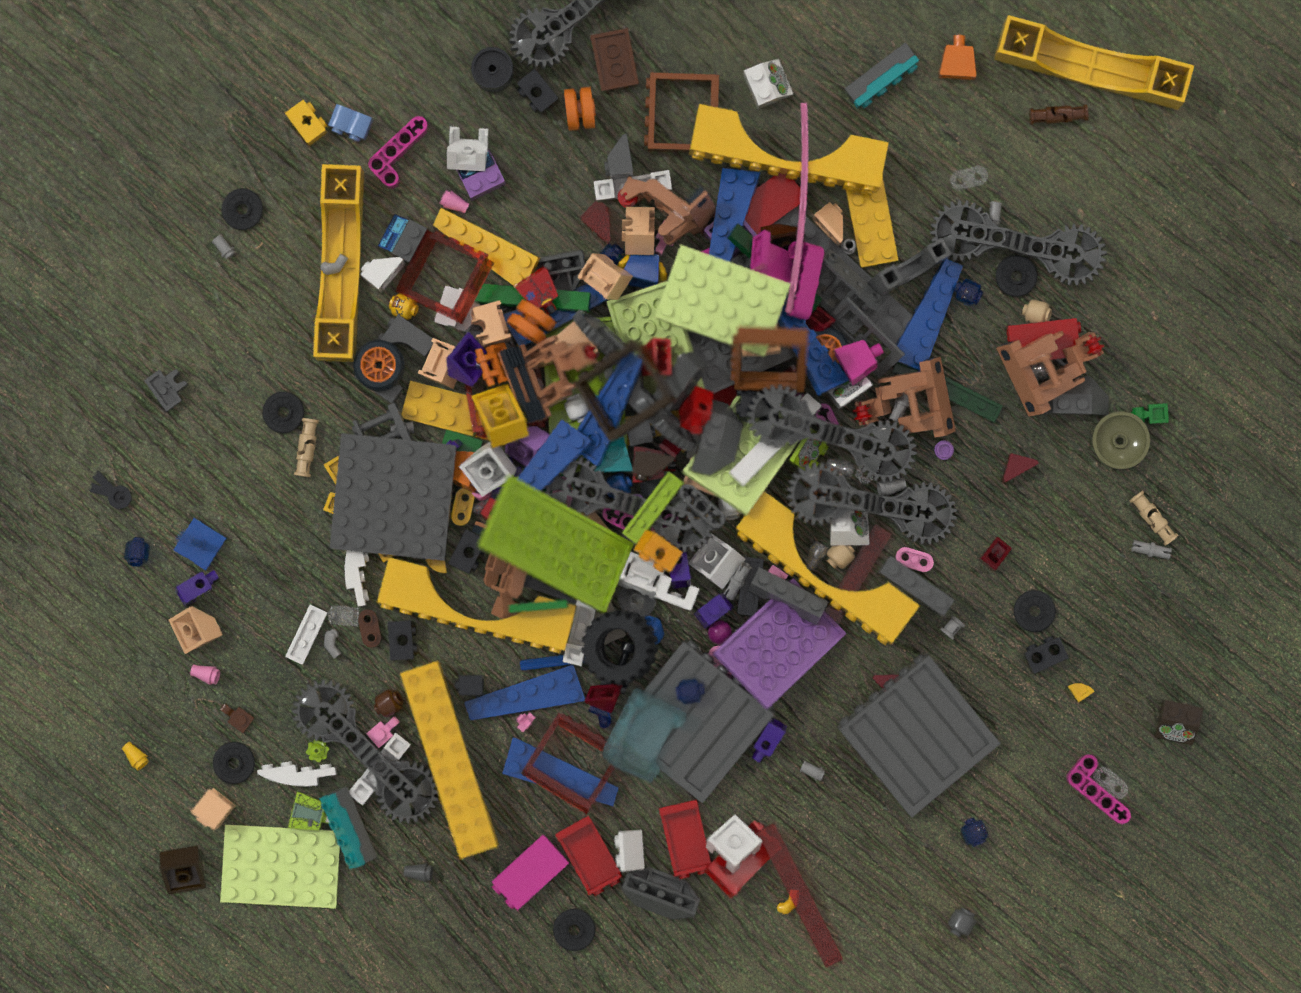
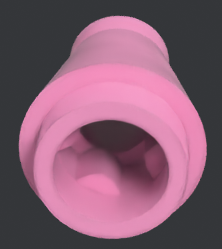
(454, 202)
(206, 673)

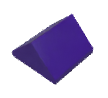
(462, 361)

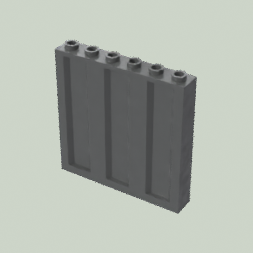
(714, 729)
(918, 734)

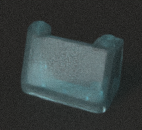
(641, 734)

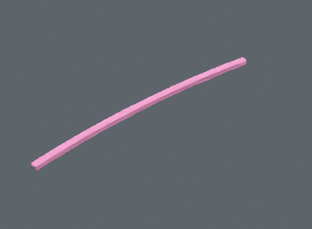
(802, 210)

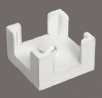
(467, 153)
(675, 598)
(734, 843)

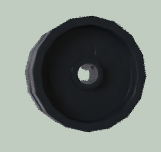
(492, 81)

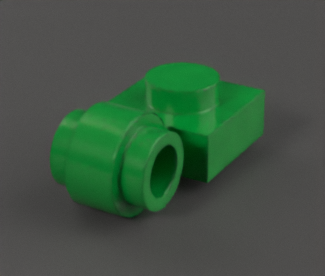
(1156, 413)

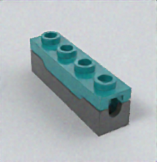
(881, 76)
(348, 827)

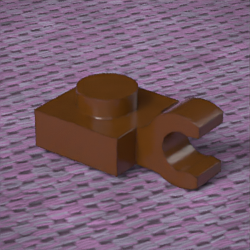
(239, 719)

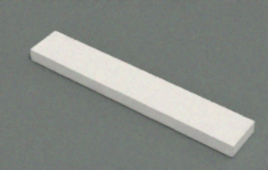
(762, 453)

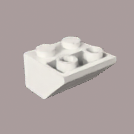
(631, 850)

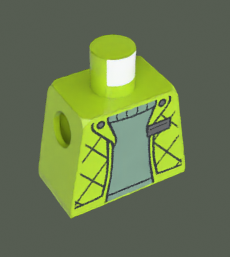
(307, 813)

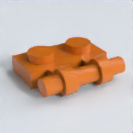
(492, 356)

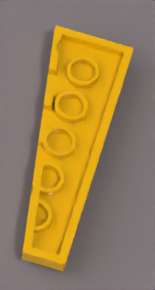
(509, 259)

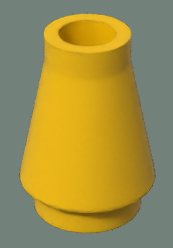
(135, 756)

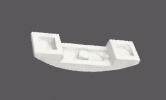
(609, 188)
(582, 619)
(366, 783)

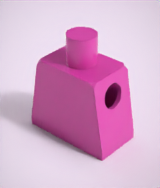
(858, 359)

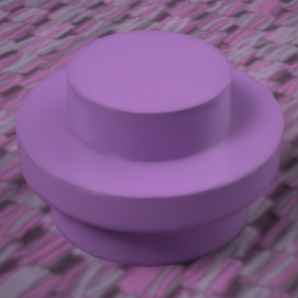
(944, 450)

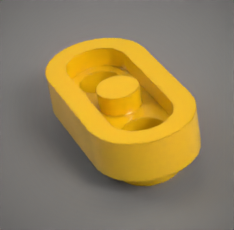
(462, 507)

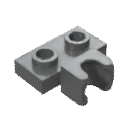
(166, 388)

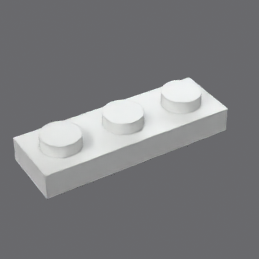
(306, 634)

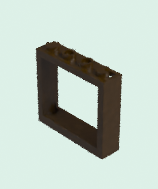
(596, 408)

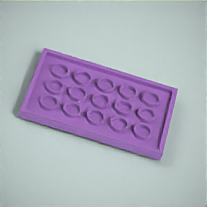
(776, 649)

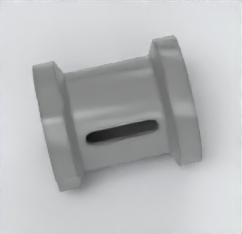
(952, 627)

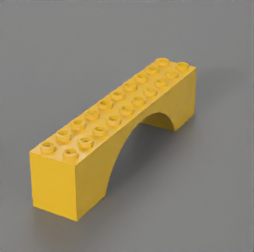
(1135, 76)
(722, 139)
(341, 234)
(412, 590)
(878, 610)
(449, 759)

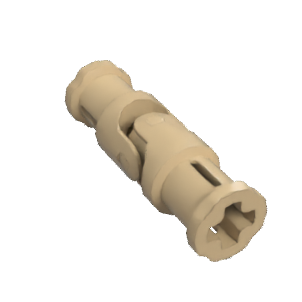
(306, 451)
(1155, 520)

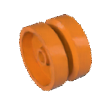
(580, 108)
(531, 322)

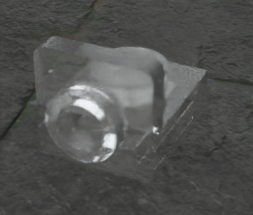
(343, 615)

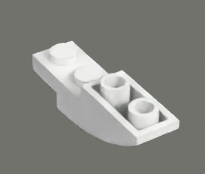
(354, 577)
(289, 774)

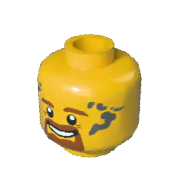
(403, 306)

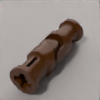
(1061, 114)

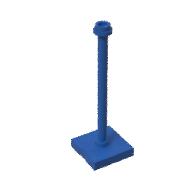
(199, 544)

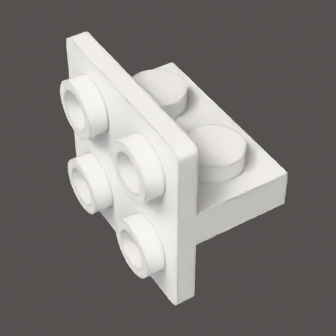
(449, 299)

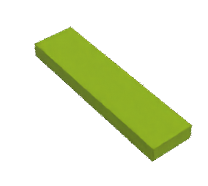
(653, 507)

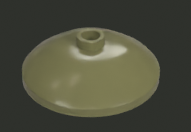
(1132, 432)

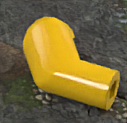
(786, 907)

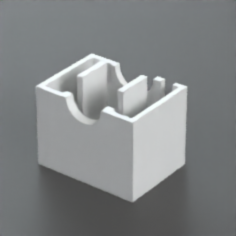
(640, 576)

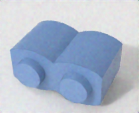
(350, 122)

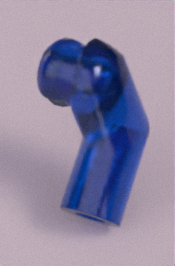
(603, 716)

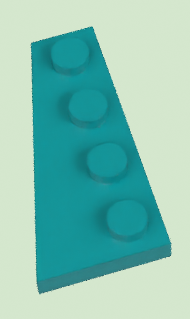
(616, 457)

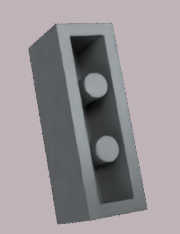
(683, 379)

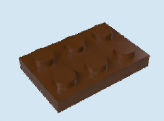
(614, 60)

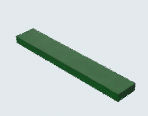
(509, 296)

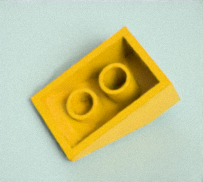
(500, 415)

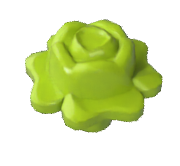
(317, 750)

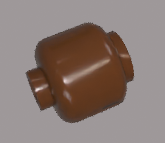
(388, 703)

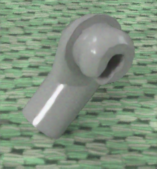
(332, 268)
(329, 643)

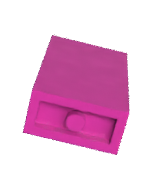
(771, 259)
(529, 872)

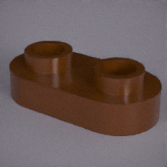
(369, 628)

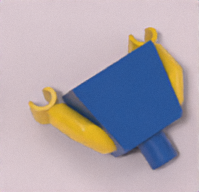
(645, 270)

